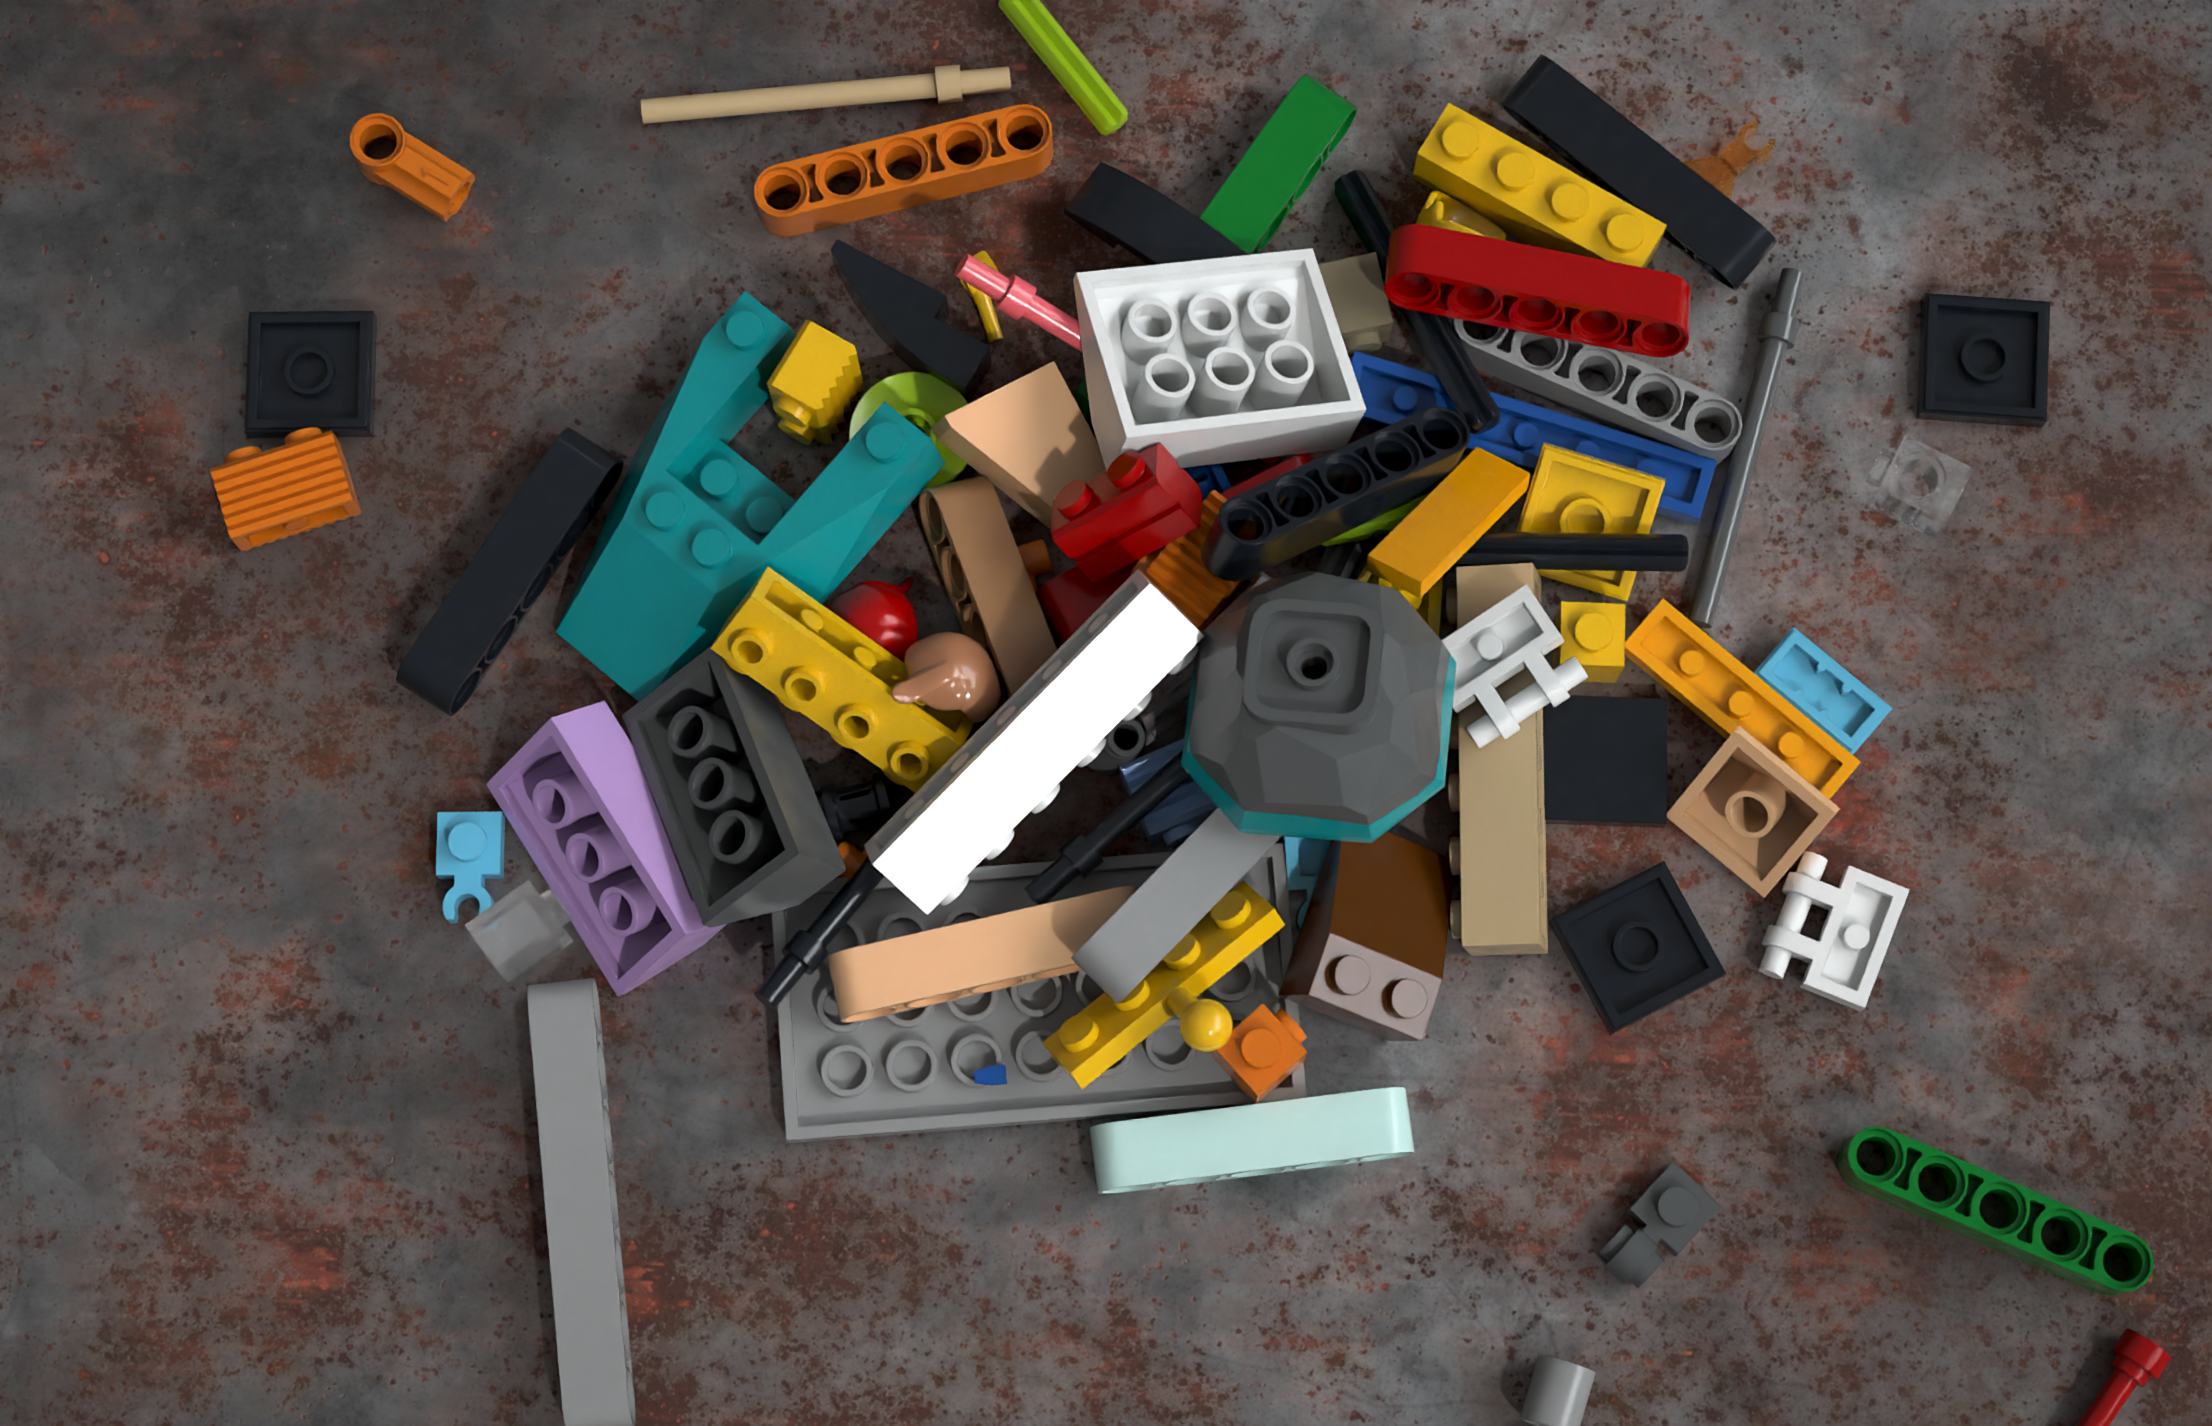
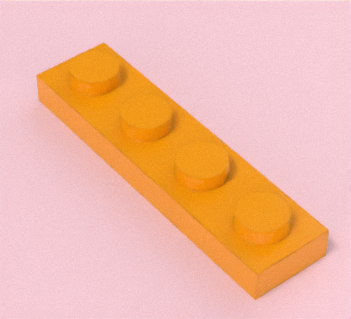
(1732, 696)

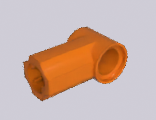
(412, 168)

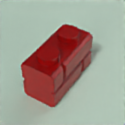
(1125, 512)

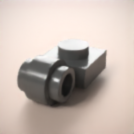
(1670, 1214)

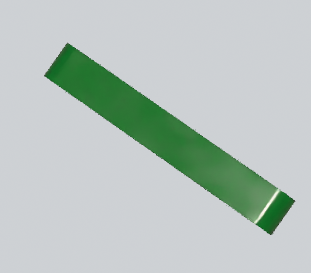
(1273, 173)

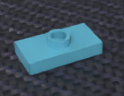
(1823, 690)

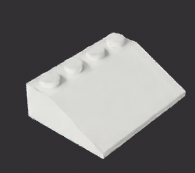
(1216, 359)

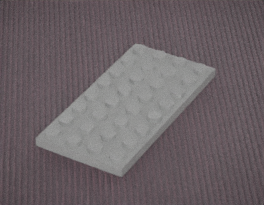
(919, 1064)

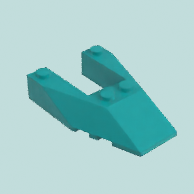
(705, 523)

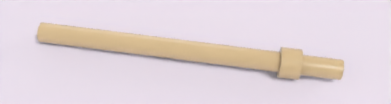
(946, 84)

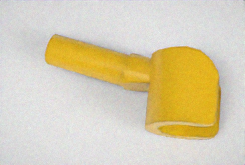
(984, 303)

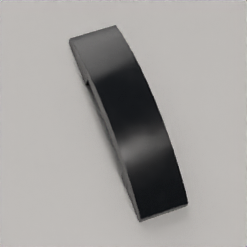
(1144, 220)

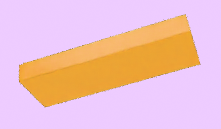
(1448, 522)

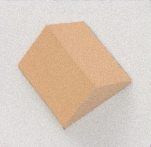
(1752, 811)

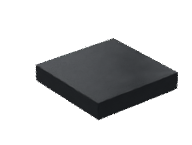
(1983, 360)
(310, 373)
(1606, 761)
(1637, 948)

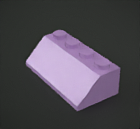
(602, 844)

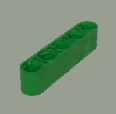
(2026, 1212)

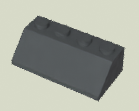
(732, 792)

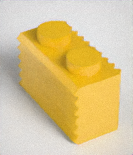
(815, 384)

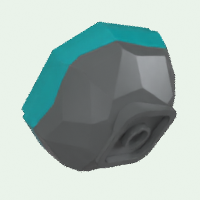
(1326, 752)

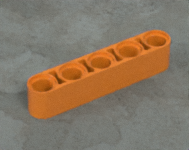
(926, 148)

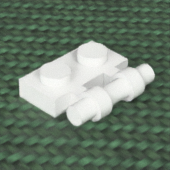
(1497, 647)
(1853, 935)

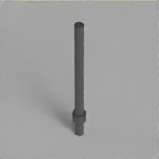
(1776, 334)

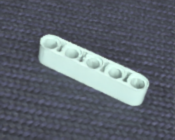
(1251, 1140)

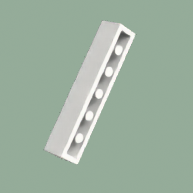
(1034, 743)

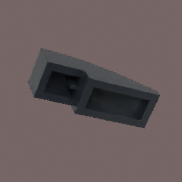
(912, 320)

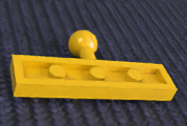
(1217, 943)

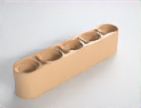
(968, 956)

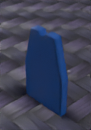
(991, 1075)

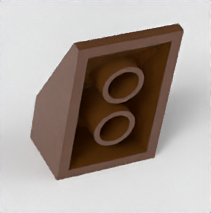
(1374, 937)

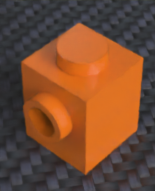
(1262, 1052)

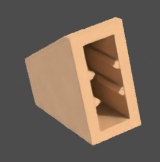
(1026, 439)

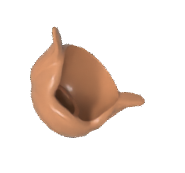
(950, 674)

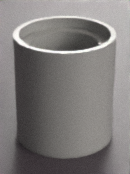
(1557, 1393)

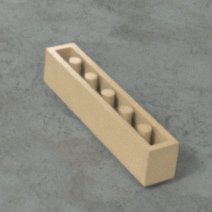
(1498, 798)

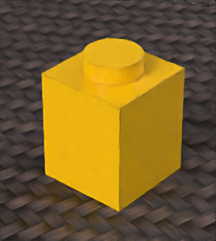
(1594, 637)

